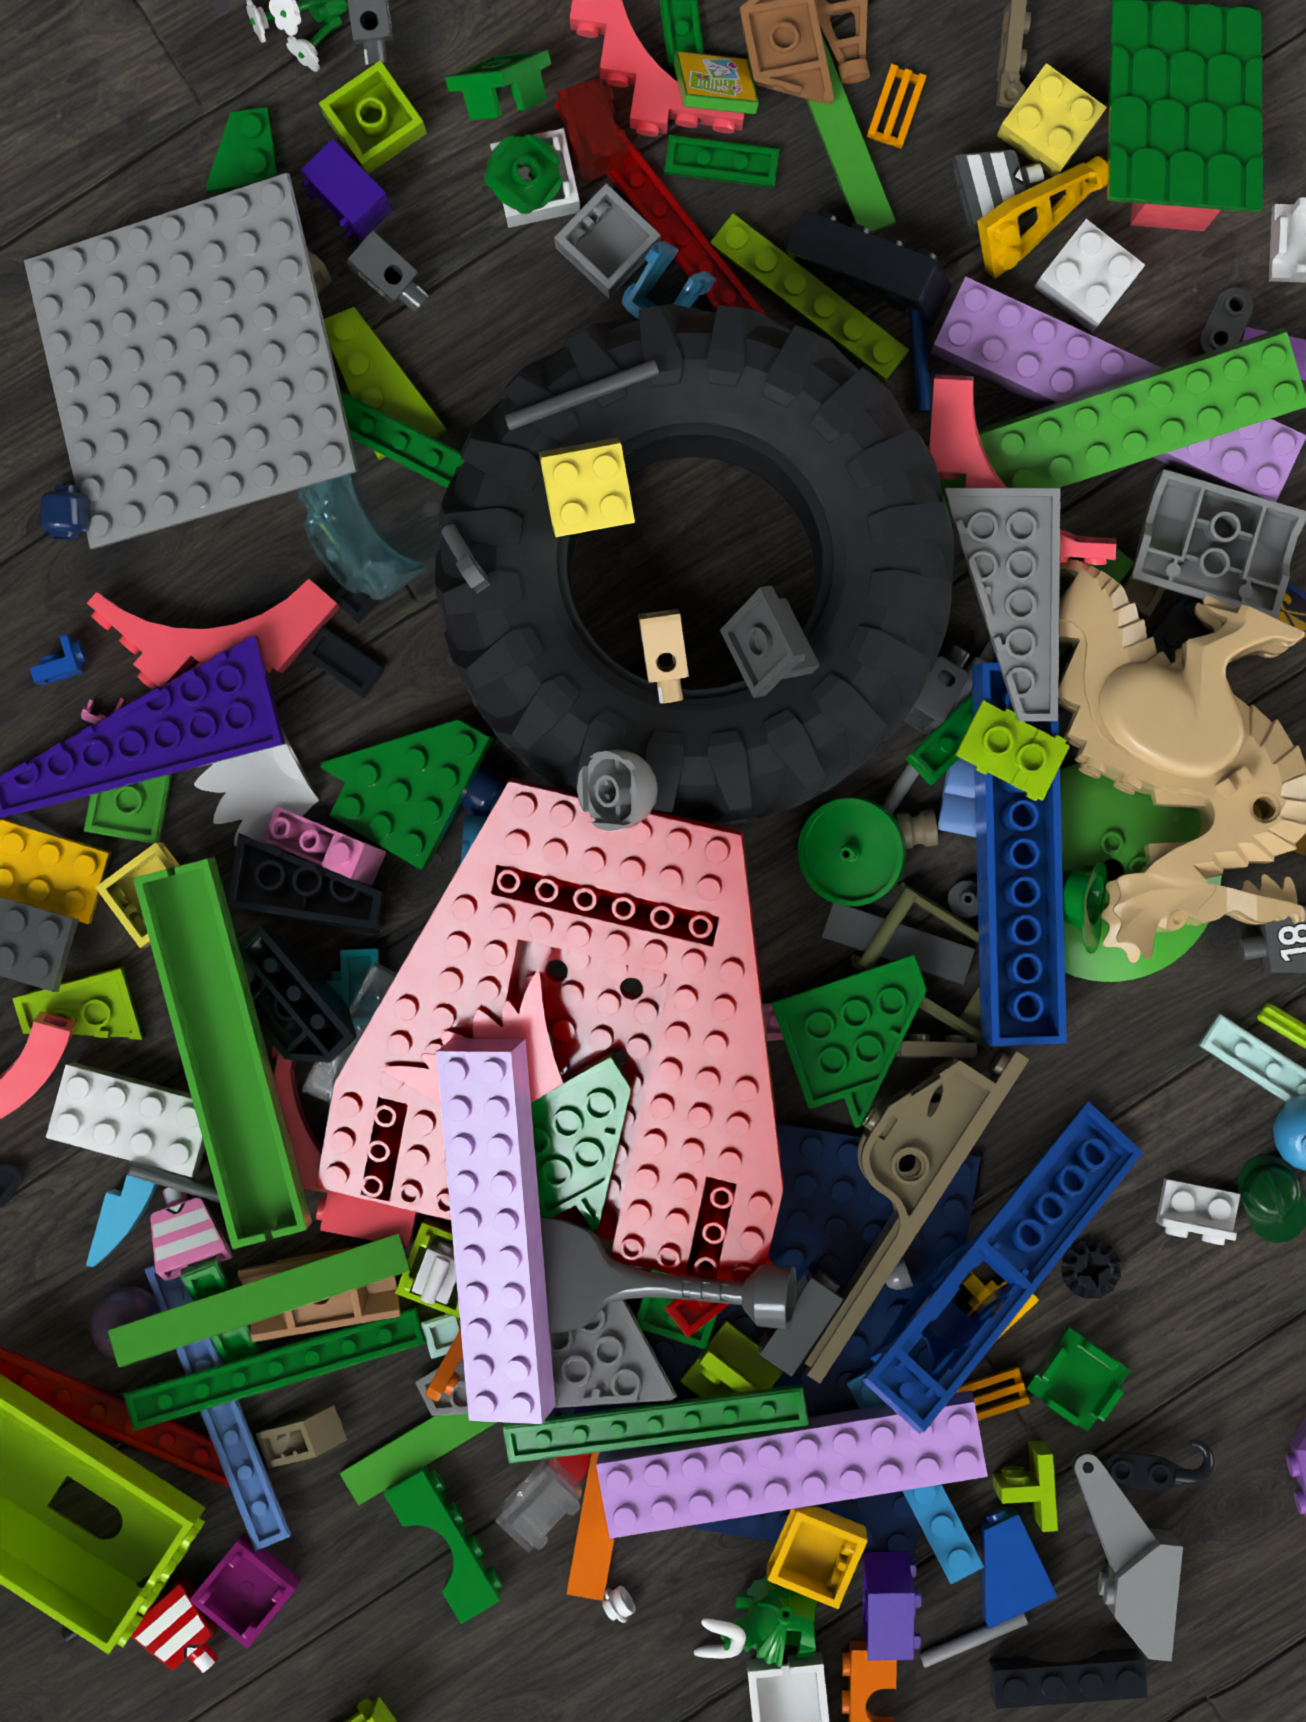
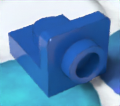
(54, 668)

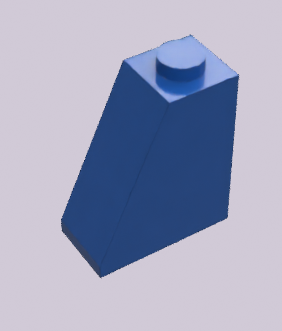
(1012, 1570)

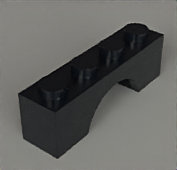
(1102, 1677)

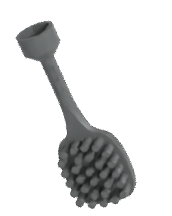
(585, 1279)

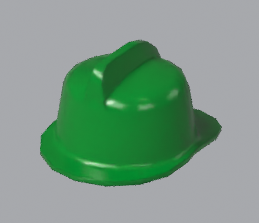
(1084, 902)

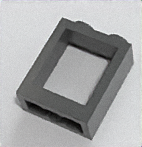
(815, 1304)

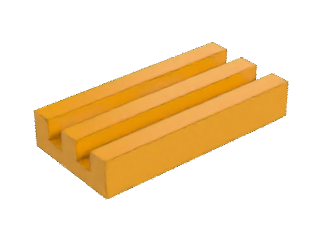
(906, 76)
(992, 1379)

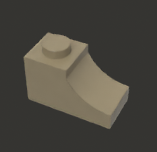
(301, 1437)

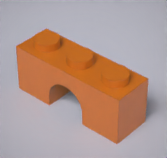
(863, 1680)

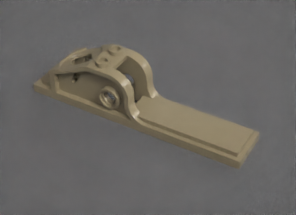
(940, 1140)

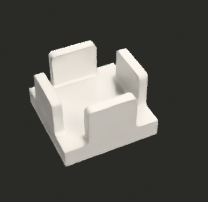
(1288, 242)

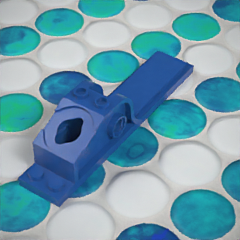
(1018, 1244)

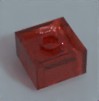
(592, 130)

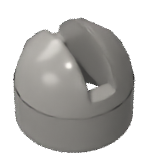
(900, 1277)

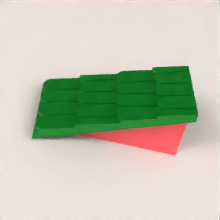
(1184, 112)

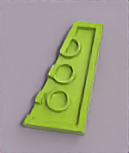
(375, 375)

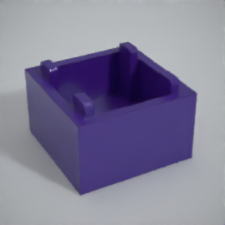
(345, 190)
(889, 1606)

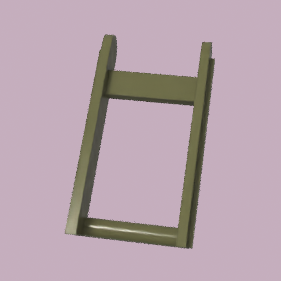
(970, 1019)

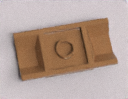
(350, 1308)

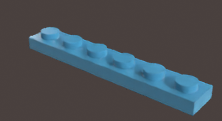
(931, 1509)

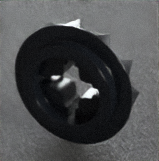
(1076, 1260)

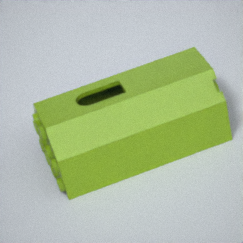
(56, 1562)

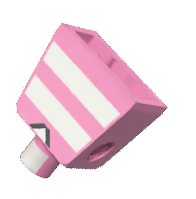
(185, 1235)

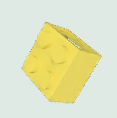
(1051, 120)
(587, 487)
(121, 893)

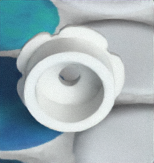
(618, 1604)

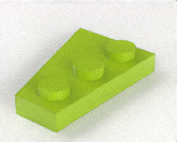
(97, 1002)

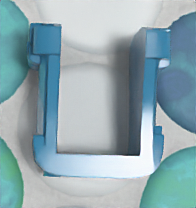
(658, 260)

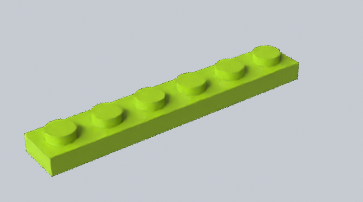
(809, 297)

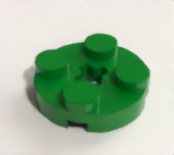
(510, 187)

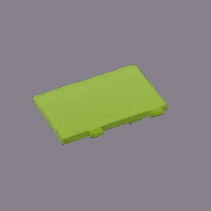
(1012, 750)

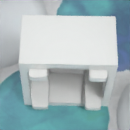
(566, 200)

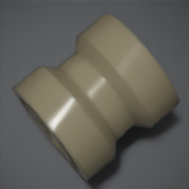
(919, 829)

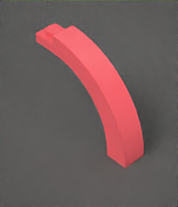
(37, 1061)

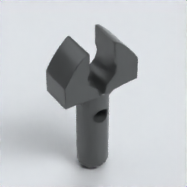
(468, 567)

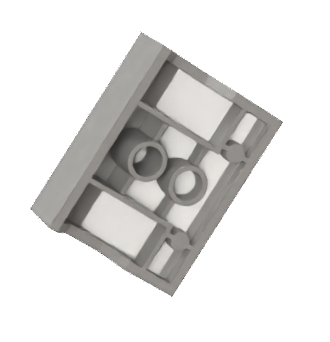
(1217, 543)

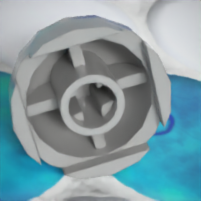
(617, 789)

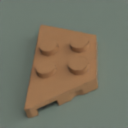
(787, 48)

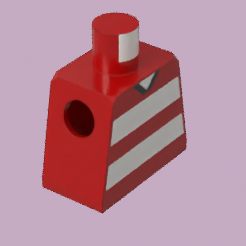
(177, 1629)

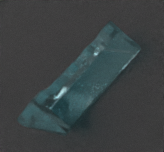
(349, 542)

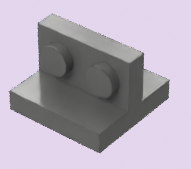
(768, 642)

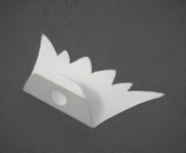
(256, 786)

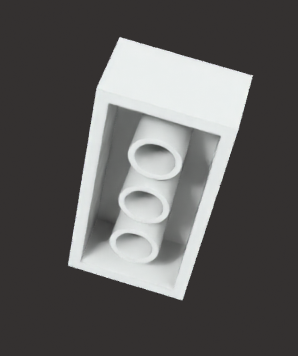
(127, 1119)

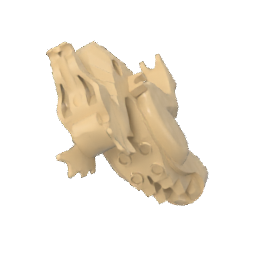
(1187, 745)

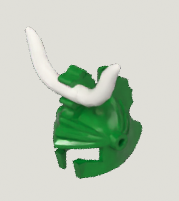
(773, 1620)

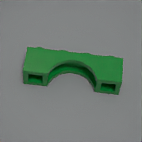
(421, 1502)

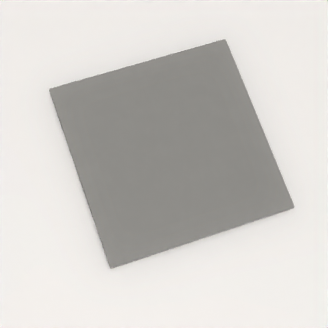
(191, 362)

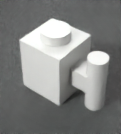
(437, 1274)

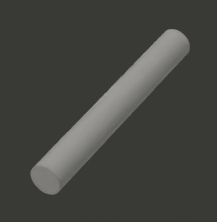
(970, 1640)

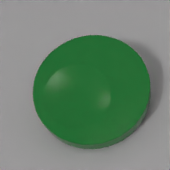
(852, 851)

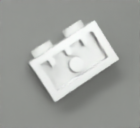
(1198, 1210)

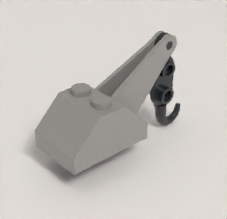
(1141, 1561)

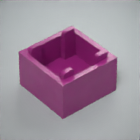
(245, 1590)

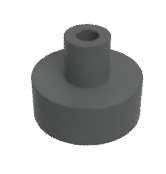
(956, 901)

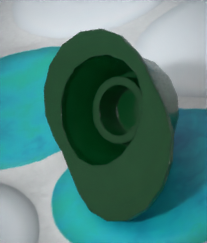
(1272, 1198)

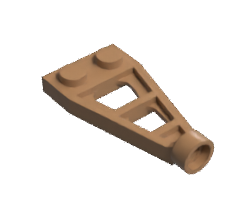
(848, 48)

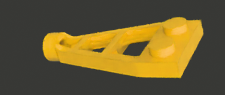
(1000, 228)

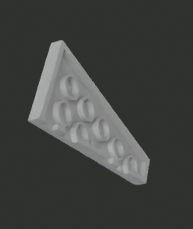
(1015, 568)

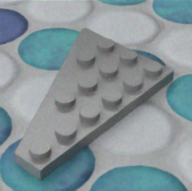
(590, 1365)

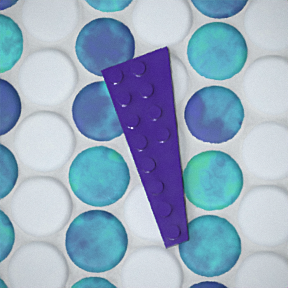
(189, 723)

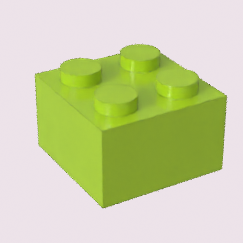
(373, 117)

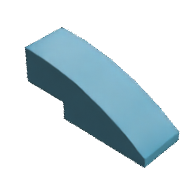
(120, 1216)

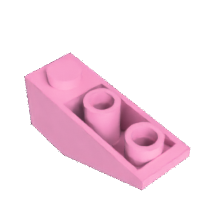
(324, 846)

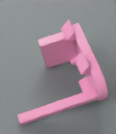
(85, 715)

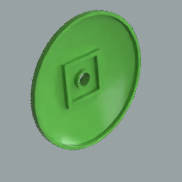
(1107, 825)

